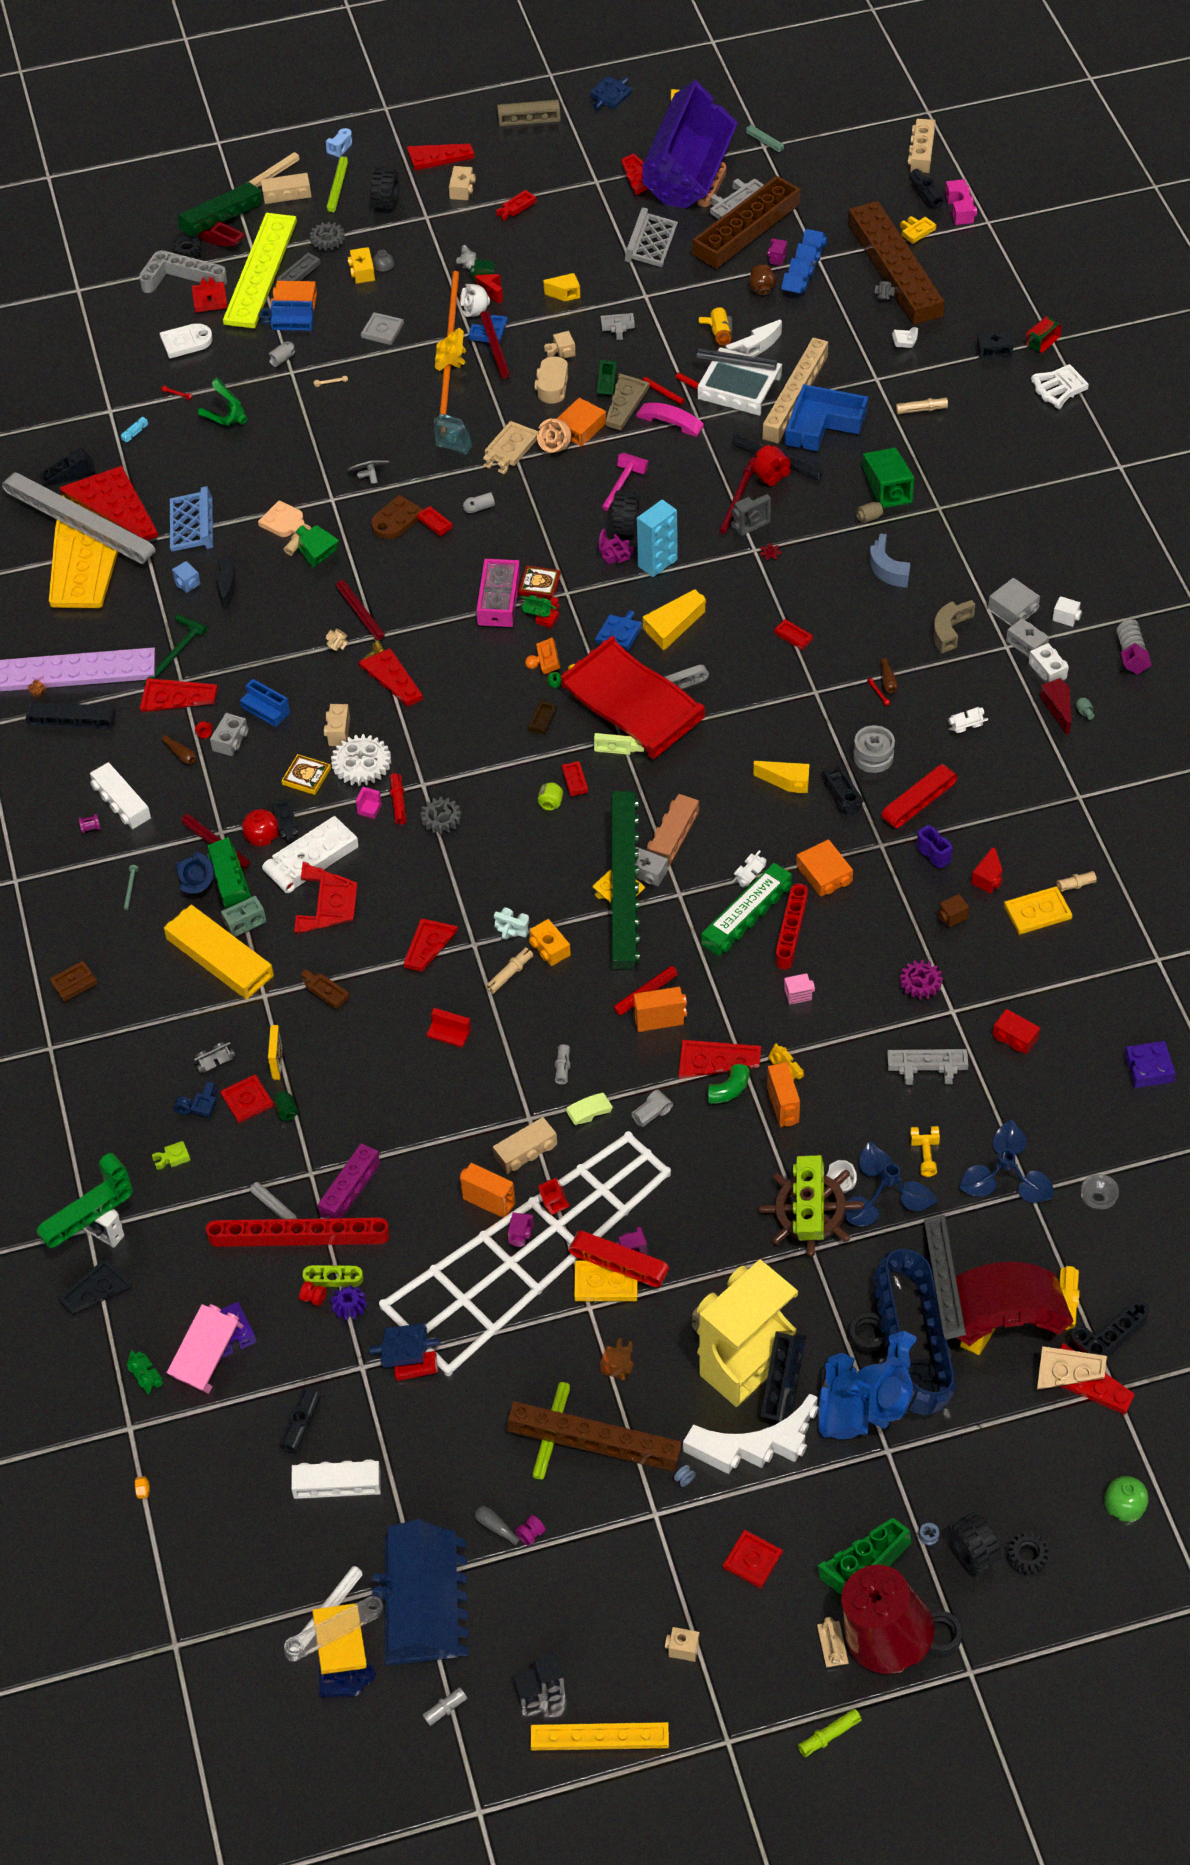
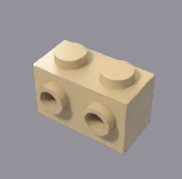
(338, 724)

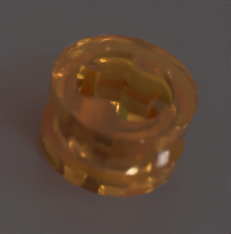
(37, 688)

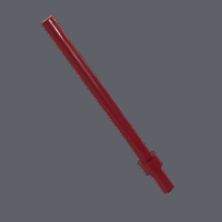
(747, 474)

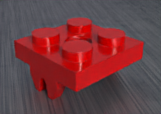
(206, 289)

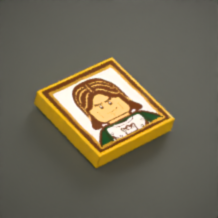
(306, 774)
(275, 1052)

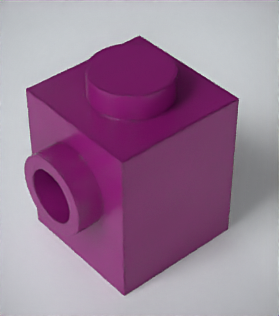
(1136, 659)

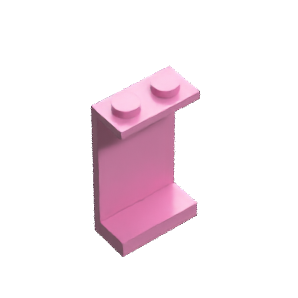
(203, 1347)

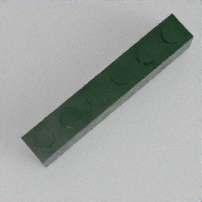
(219, 209)

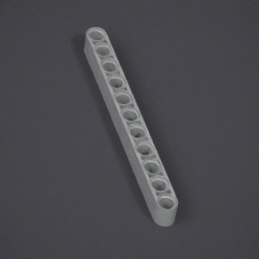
(78, 518)

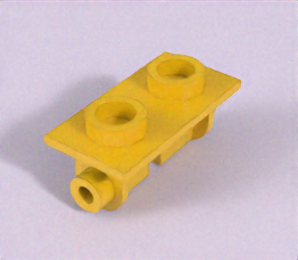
(781, 1055)

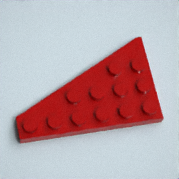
(113, 499)

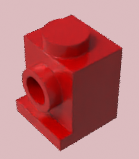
(553, 1196)

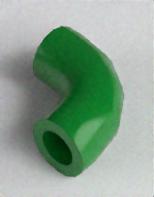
(731, 1087)

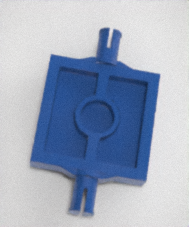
(623, 629)

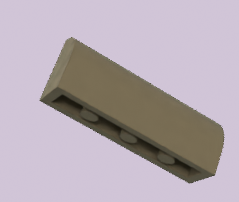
(528, 112)

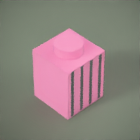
(798, 988)

